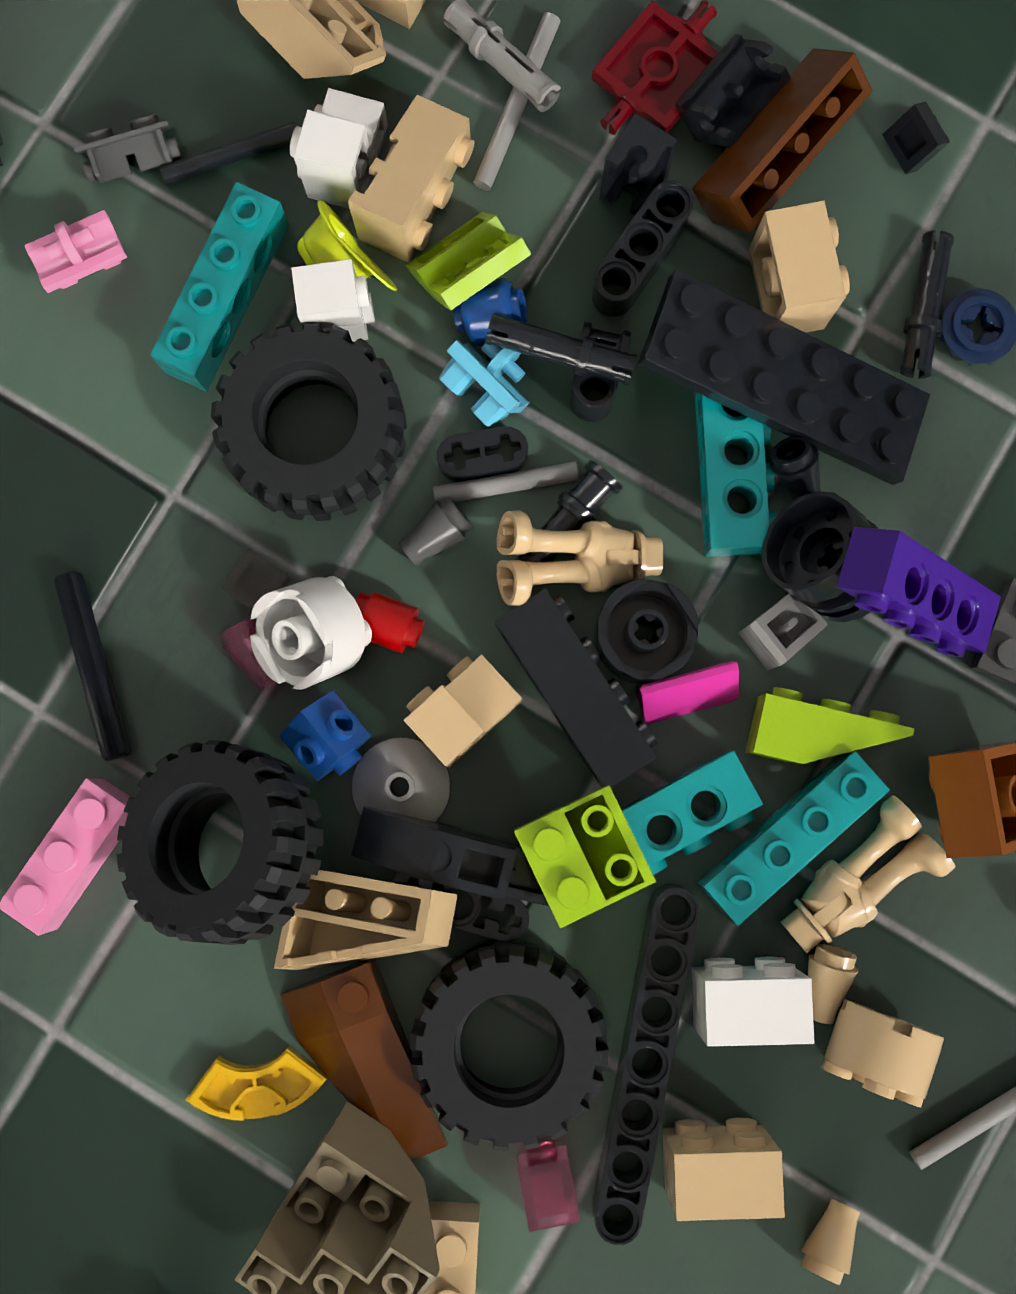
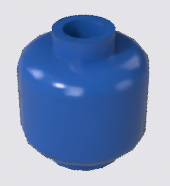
(476, 312)

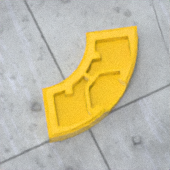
(256, 1090)

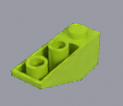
(805, 732)

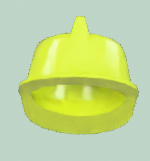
(331, 241)

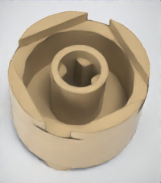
(882, 1053)

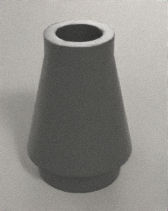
(437, 531)

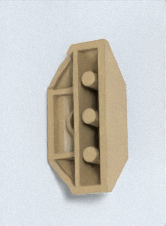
(318, 35)

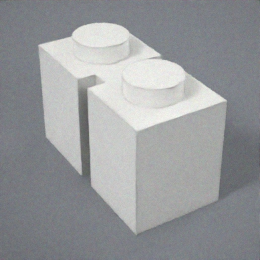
(333, 297)

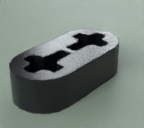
(482, 442)

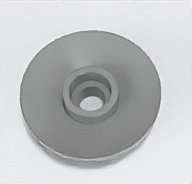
(407, 759)

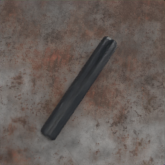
(92, 666)

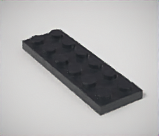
(784, 378)

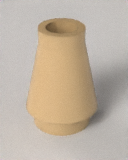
(831, 975)
(832, 1243)

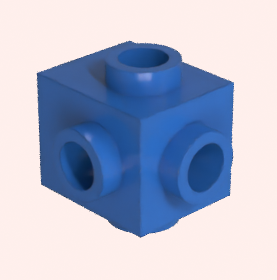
(325, 737)

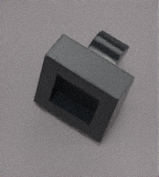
(915, 137)

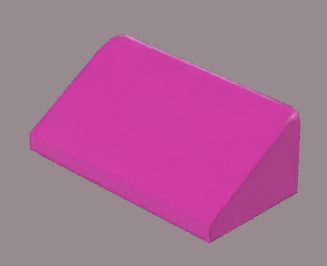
(689, 692)

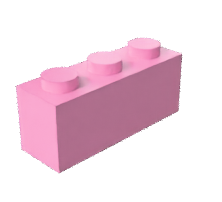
(67, 857)

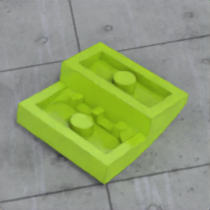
(467, 260)

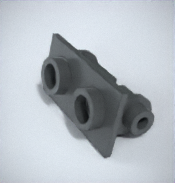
(110, 152)

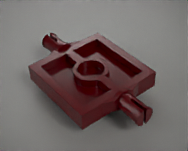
(654, 66)

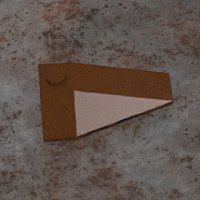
(363, 1050)

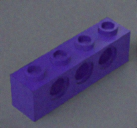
(918, 591)

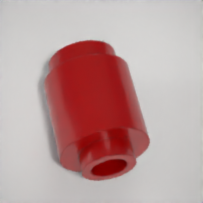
(391, 621)

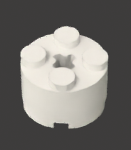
(308, 632)

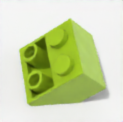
(584, 856)

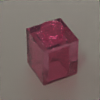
(547, 1187)

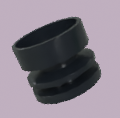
(808, 550)

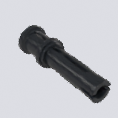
(578, 506)

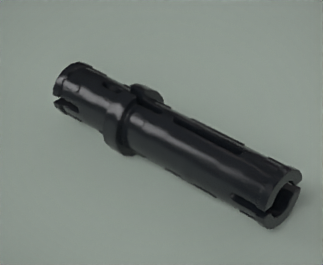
(924, 323)
(561, 349)

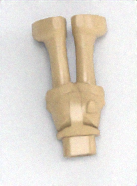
(602, 559)
(842, 901)

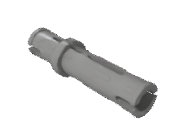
(489, 44)

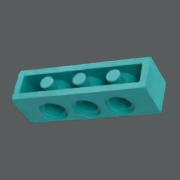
(221, 287)
(723, 529)
(733, 799)
(792, 836)

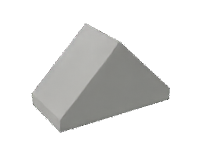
(782, 631)

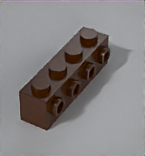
(783, 139)

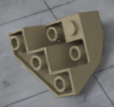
(349, 1220)

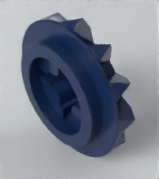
(996, 316)

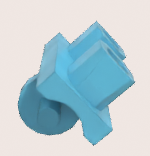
(471, 366)

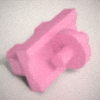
(76, 251)

